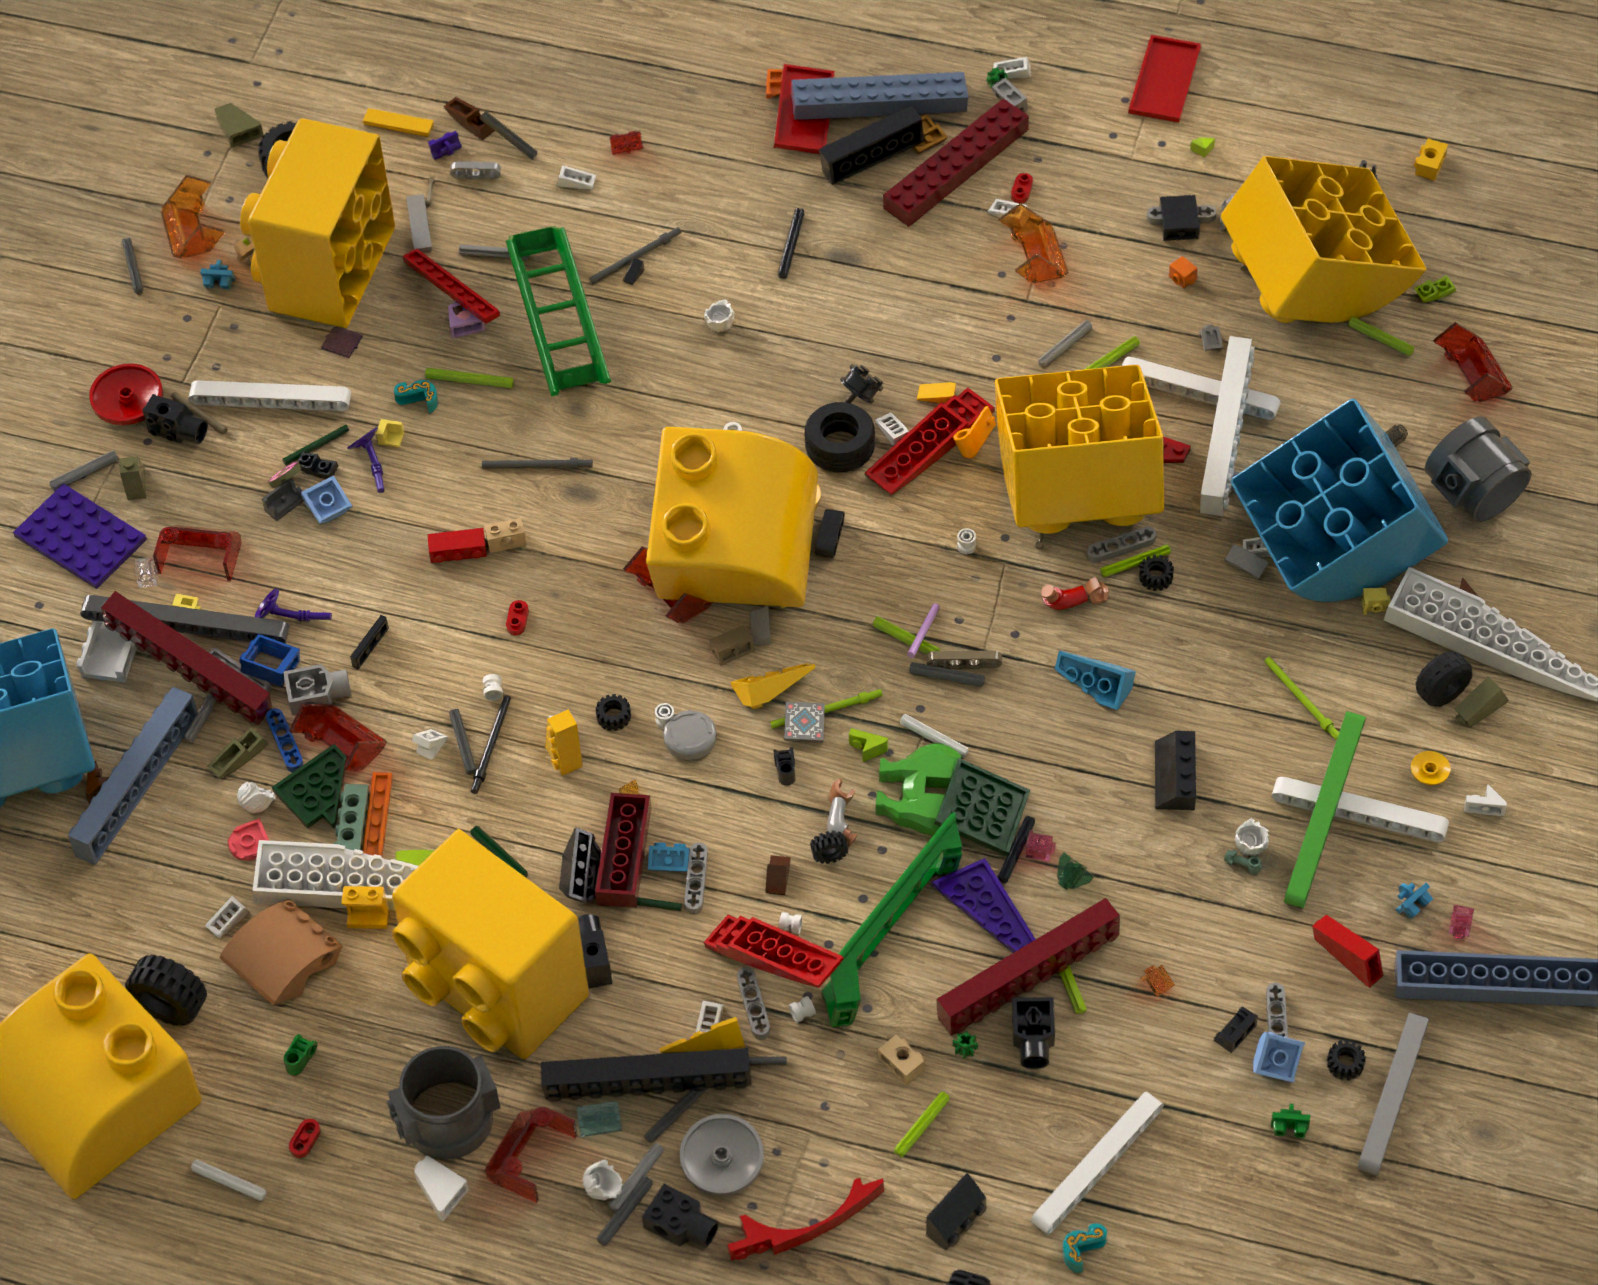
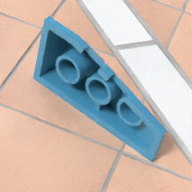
(1101, 680)

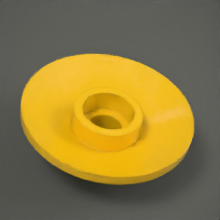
(1430, 761)

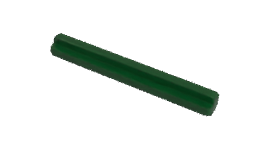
(486, 841)

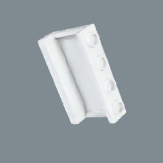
(105, 654)

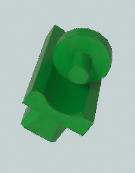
(1290, 1119)

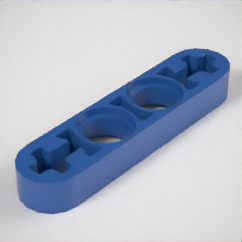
(284, 740)

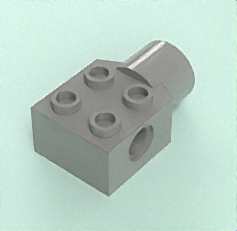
(315, 686)

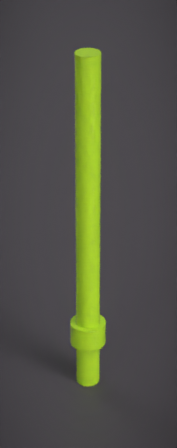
(862, 698)
(1325, 723)

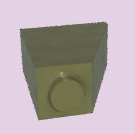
(237, 125)
(133, 477)
(1481, 703)

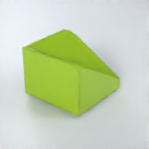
(1202, 146)

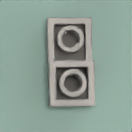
(1246, 560)

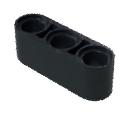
(829, 533)

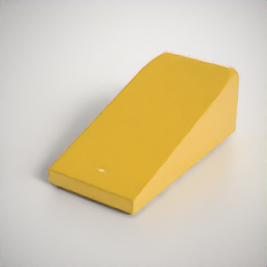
(936, 392)

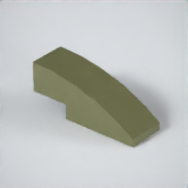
(237, 753)

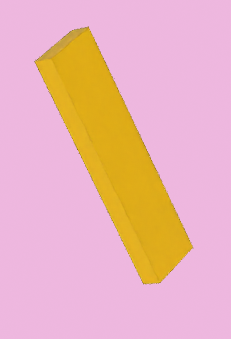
(398, 122)

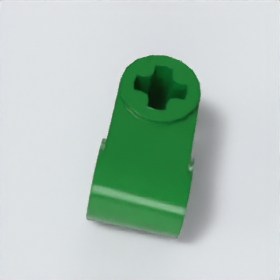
(300, 1051)

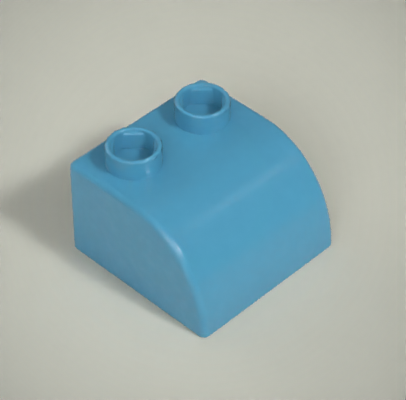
(1339, 508)
(40, 718)

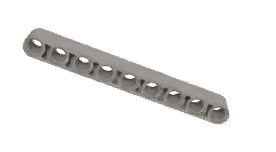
(1393, 1094)

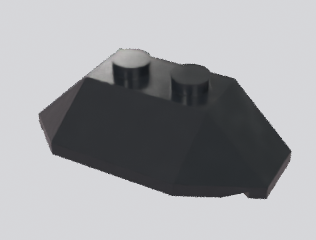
(580, 866)

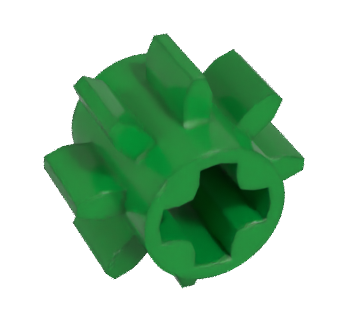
(995, 76)
(965, 1044)

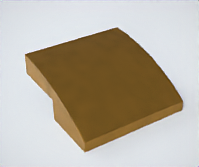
(932, 135)

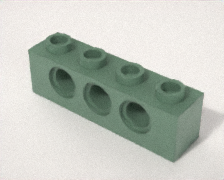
(353, 795)

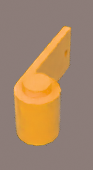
(971, 440)

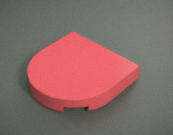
(245, 839)

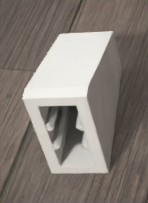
(440, 1185)

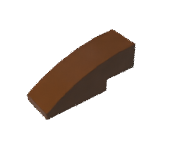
(468, 117)

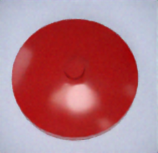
(123, 392)

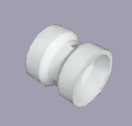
(966, 541)
(492, 685)
(663, 714)
(790, 923)
(802, 1009)

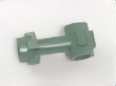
(1253, 863)

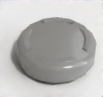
(689, 735)

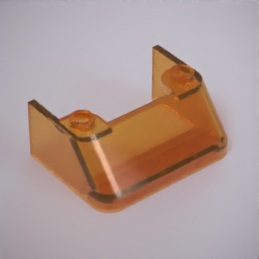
(181, 219)
(1039, 243)

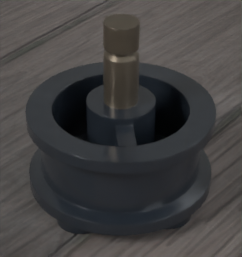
(861, 384)

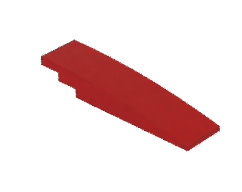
(927, 441)
(773, 950)

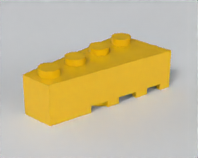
(563, 742)

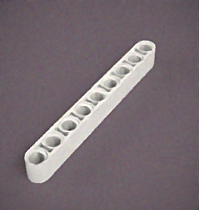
(1201, 388)
(270, 395)
(1365, 810)
(1096, 1163)

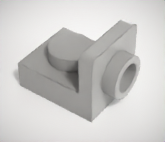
(1211, 337)

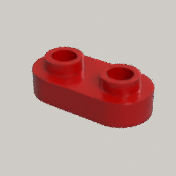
(1022, 188)
(517, 616)
(304, 1139)

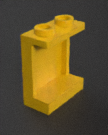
(366, 907)

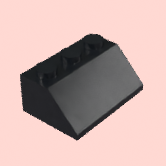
(955, 1212)

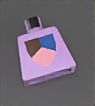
(462, 321)

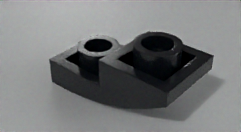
(317, 467)

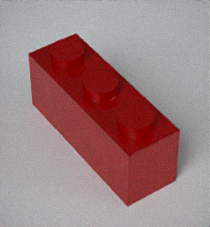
(457, 545)

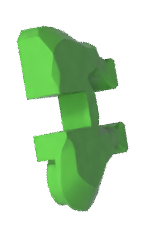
(923, 768)

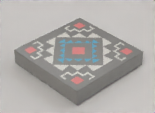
(804, 722)

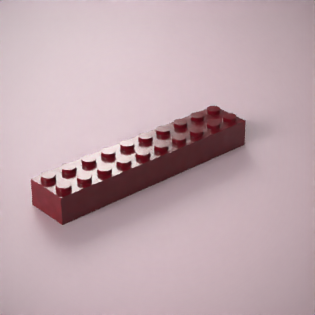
(955, 162)
(186, 658)
(1028, 967)

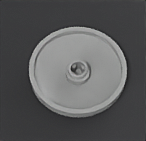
(721, 1155)

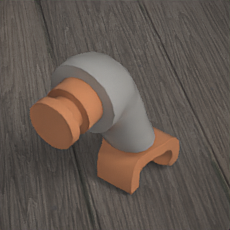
(836, 815)

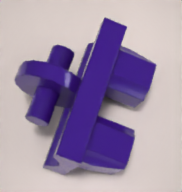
(444, 145)

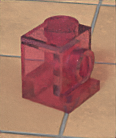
(1040, 846)
(1461, 921)

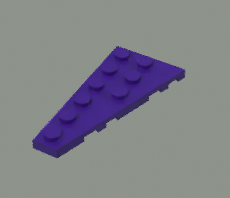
(984, 900)

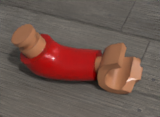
(1065, 599)

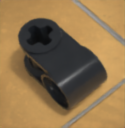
(785, 766)

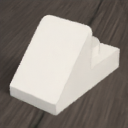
(429, 743)
(1489, 805)

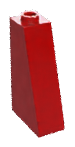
(1349, 949)

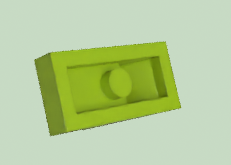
(872, 744)

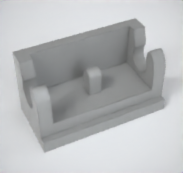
(1011, 94)

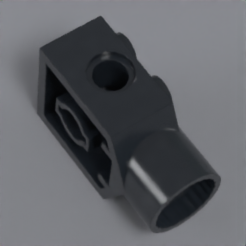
(173, 421)
(594, 951)
(1033, 1029)
(679, 1218)

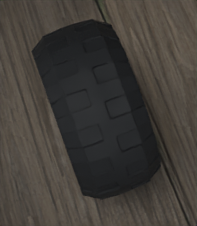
(1444, 679)

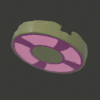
(284, 474)

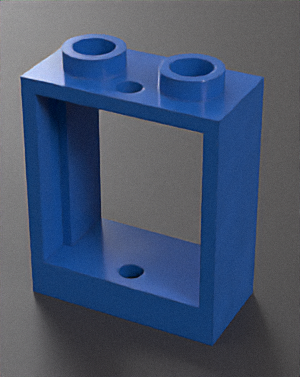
(289, 655)

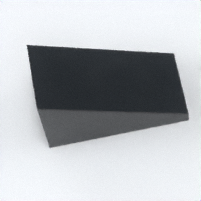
(634, 271)

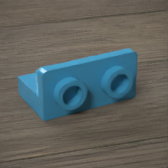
(668, 858)

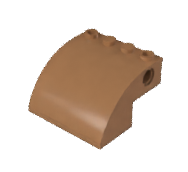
(280, 951)

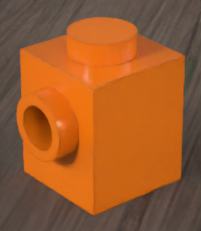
(1183, 272)

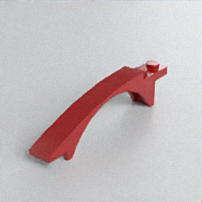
(763, 1237)

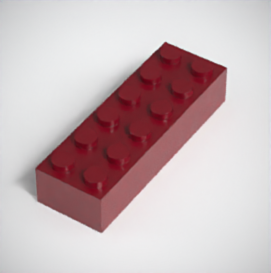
(623, 850)

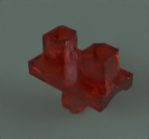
(626, 142)

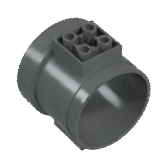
(1478, 469)
(451, 1134)

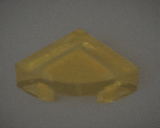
(630, 788)

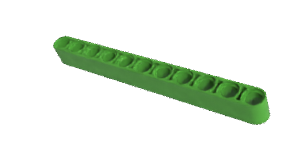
(1324, 810)

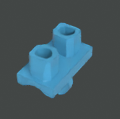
(217, 272)
(1408, 905)

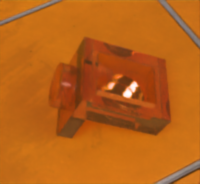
(1158, 979)

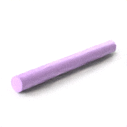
(923, 630)

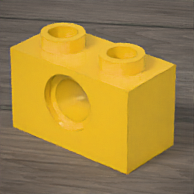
(1431, 159)

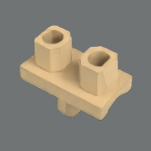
(244, 251)

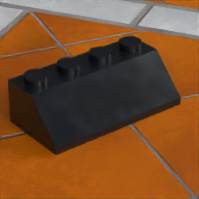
(1175, 771)

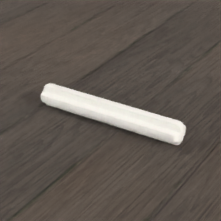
(932, 734)
(228, 1180)

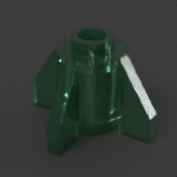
(1072, 873)

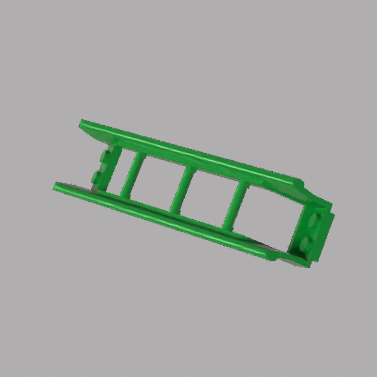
(541, 241)
(938, 856)

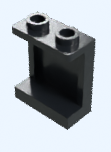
(1179, 217)

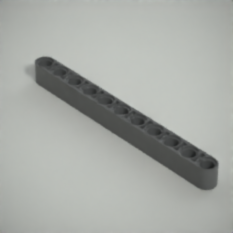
(199, 621)

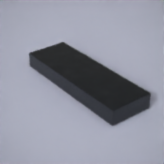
(369, 642)

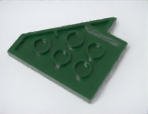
(315, 788)

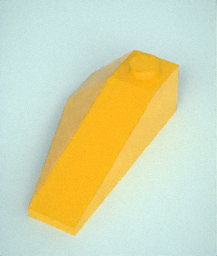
(759, 689)
(721, 1036)

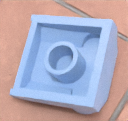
(326, 500)
(1277, 1056)

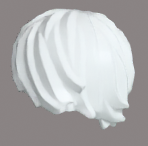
(719, 316)
(254, 798)
(1251, 838)
(602, 1181)

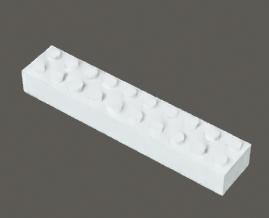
(1227, 426)

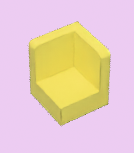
(390, 433)

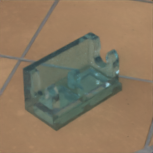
(599, 1119)

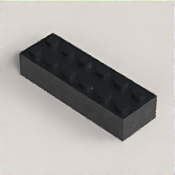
(871, 145)

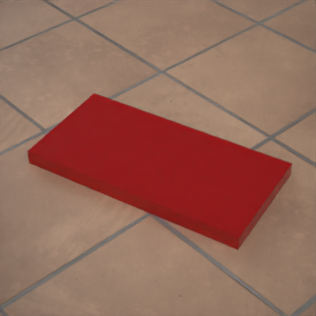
(1164, 78)
(802, 134)

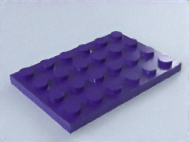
(80, 536)

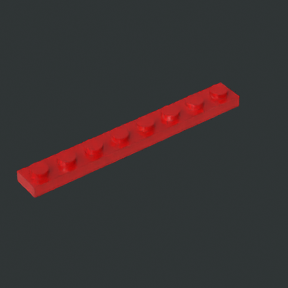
(451, 286)

